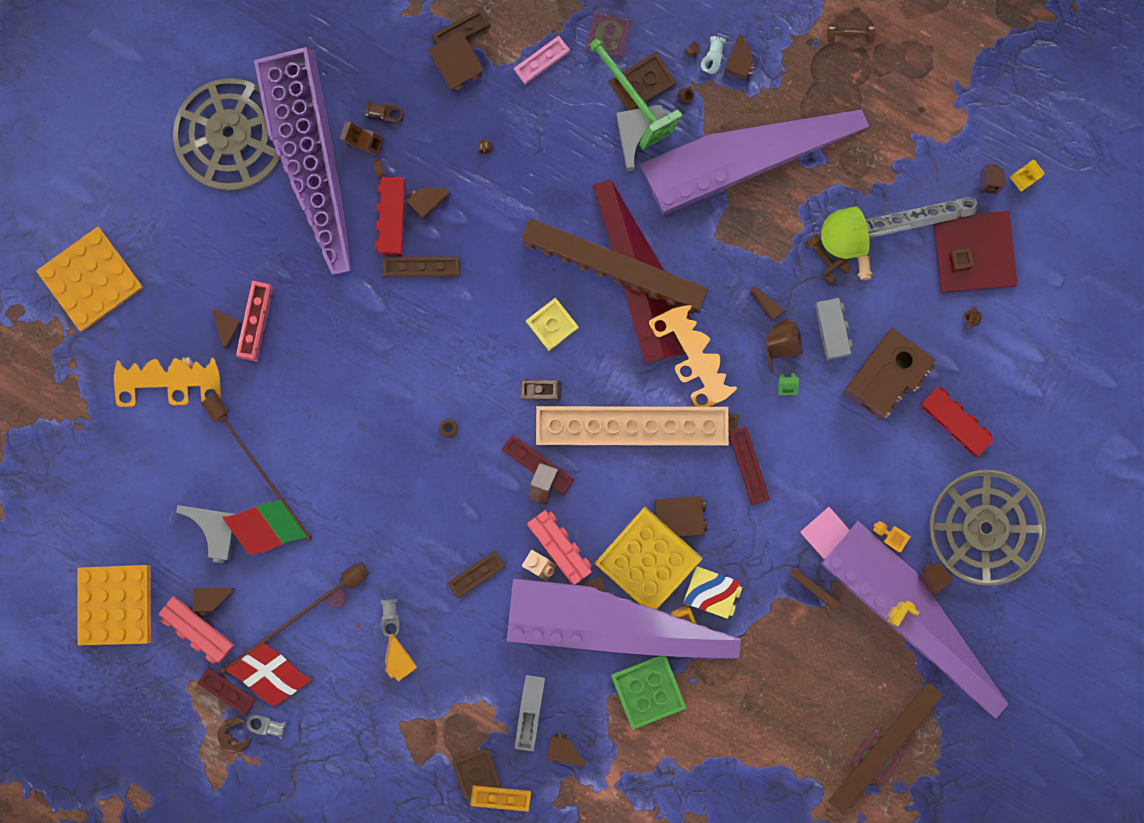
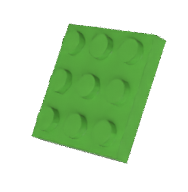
(648, 691)

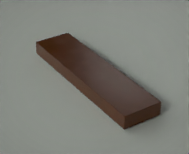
(421, 266)

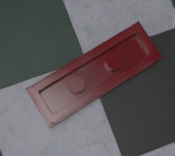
(226, 691)

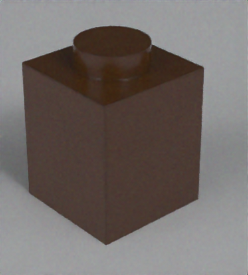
(935, 577)

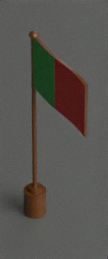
(265, 524)

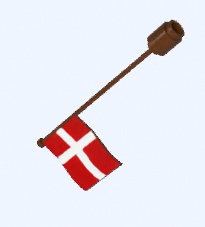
(269, 671)

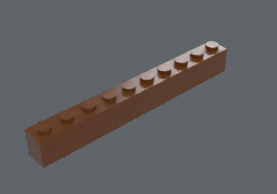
(614, 266)

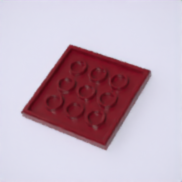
(991, 250)

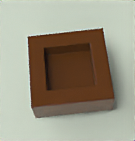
(962, 259)

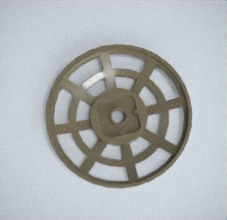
(225, 145)
(999, 527)

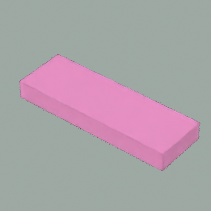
(541, 60)

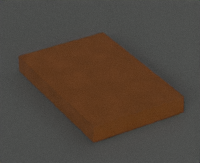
(647, 77)

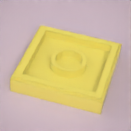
(552, 324)

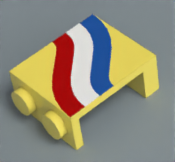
(712, 592)

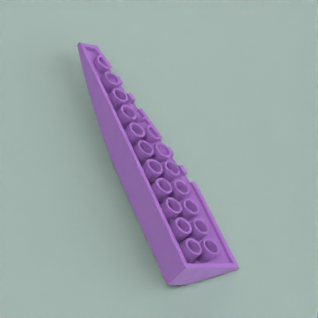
(303, 141)
(738, 155)
(885, 579)
(602, 622)

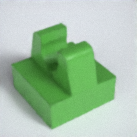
(788, 385)

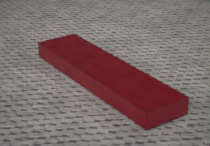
(530, 460)
(748, 465)

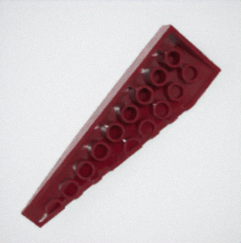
(628, 240)

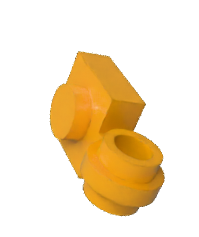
(895, 538)

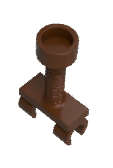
(814, 242)

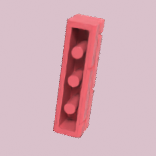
(254, 321)
(559, 547)
(196, 629)

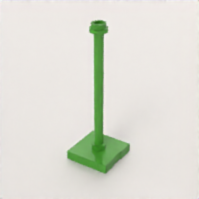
(659, 128)

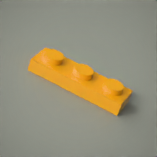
(500, 798)

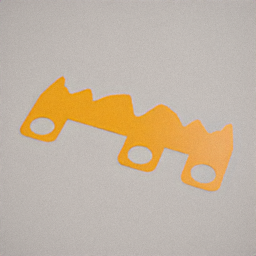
(701, 364)
(176, 378)

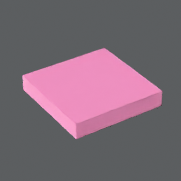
(825, 532)

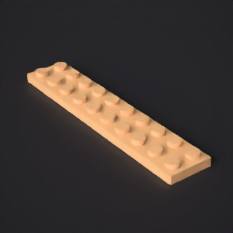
(632, 426)

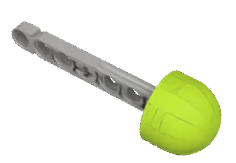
(848, 233)

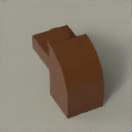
(361, 139)

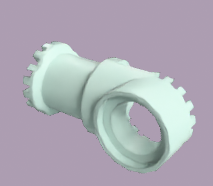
(714, 54)

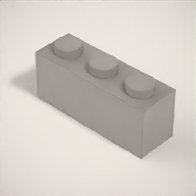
(833, 329)

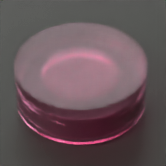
(336, 599)

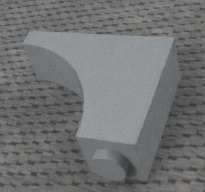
(631, 128)
(217, 532)
(529, 713)

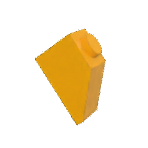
(397, 659)

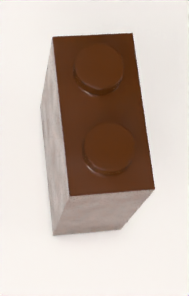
(456, 61)
(682, 515)

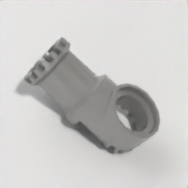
(389, 615)
(268, 727)

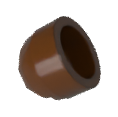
(692, 50)
(686, 95)
(485, 147)

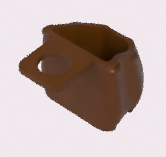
(783, 341)

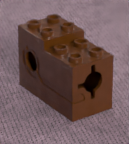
(889, 374)

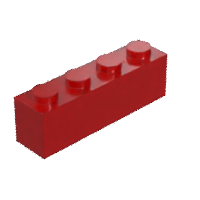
(391, 216)
(956, 421)

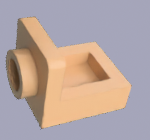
(539, 565)

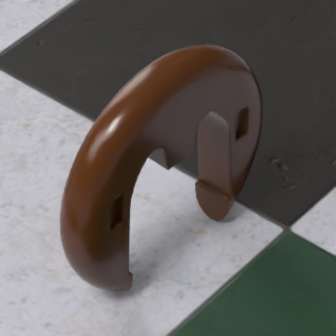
(224, 738)

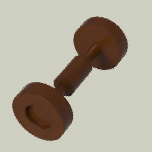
(870, 32)

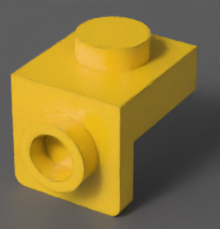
(1027, 175)
(897, 613)

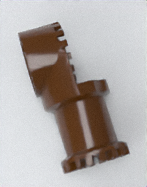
(383, 112)

